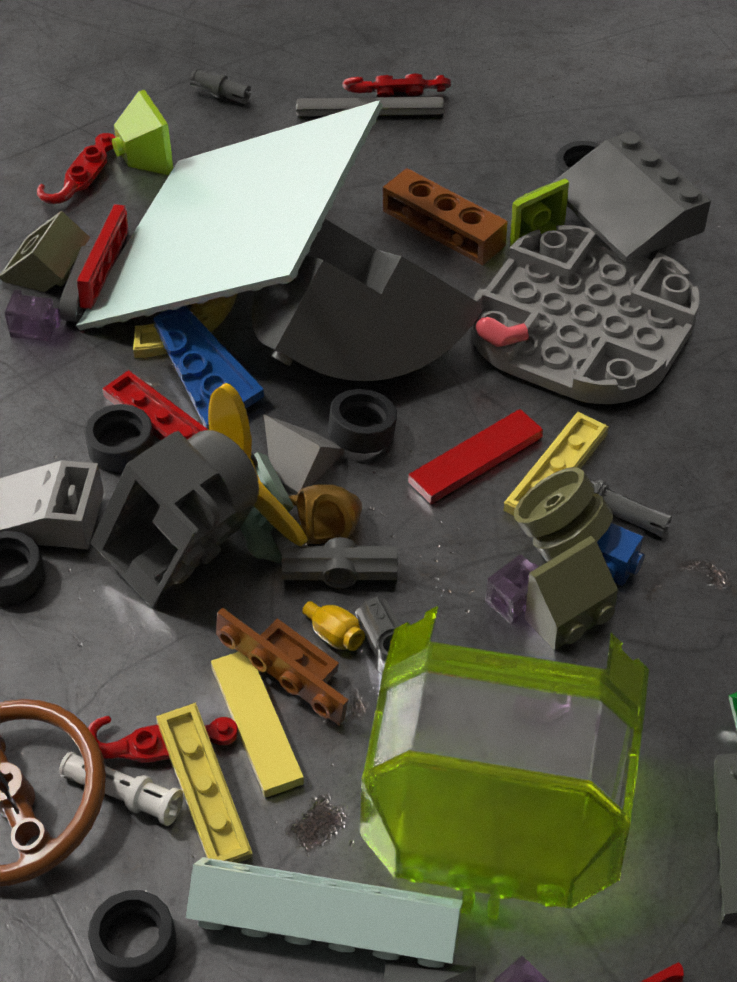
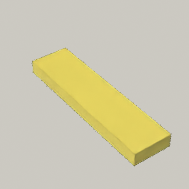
(568, 450)
(257, 724)
(203, 785)

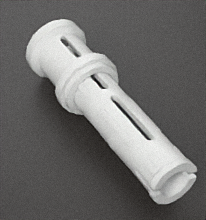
(137, 792)

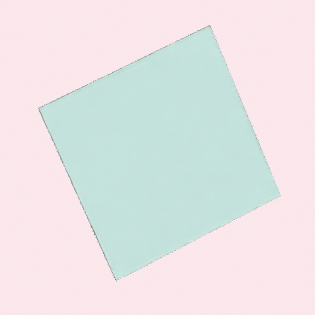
(233, 218)

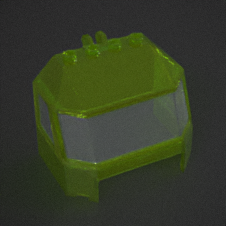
(502, 770)

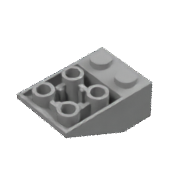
(53, 503)

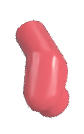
(499, 334)

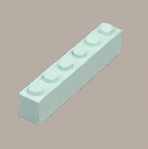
(325, 911)

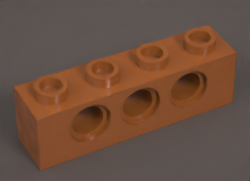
(445, 216)

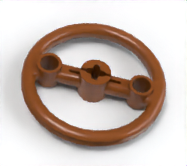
(46, 851)

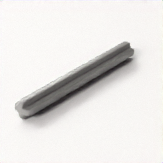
(391, 105)

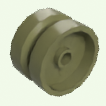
(562, 512)

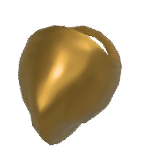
(326, 512)

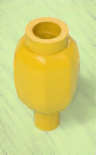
(335, 626)

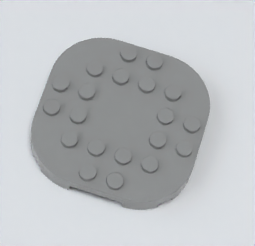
(592, 320)

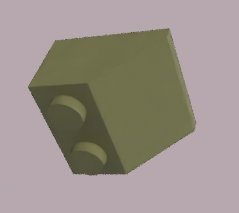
(46, 255)
(570, 594)

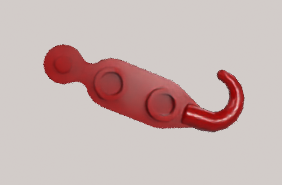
(386, 86)
(82, 170)
(148, 744)

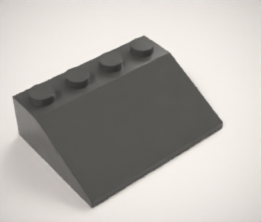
(634, 197)

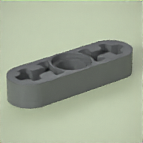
(69, 302)

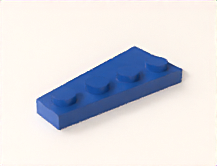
(202, 360)

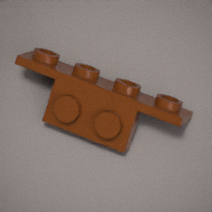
(289, 659)

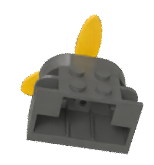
(186, 501)

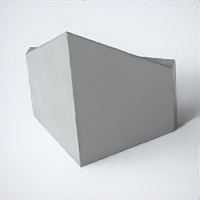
(298, 454)

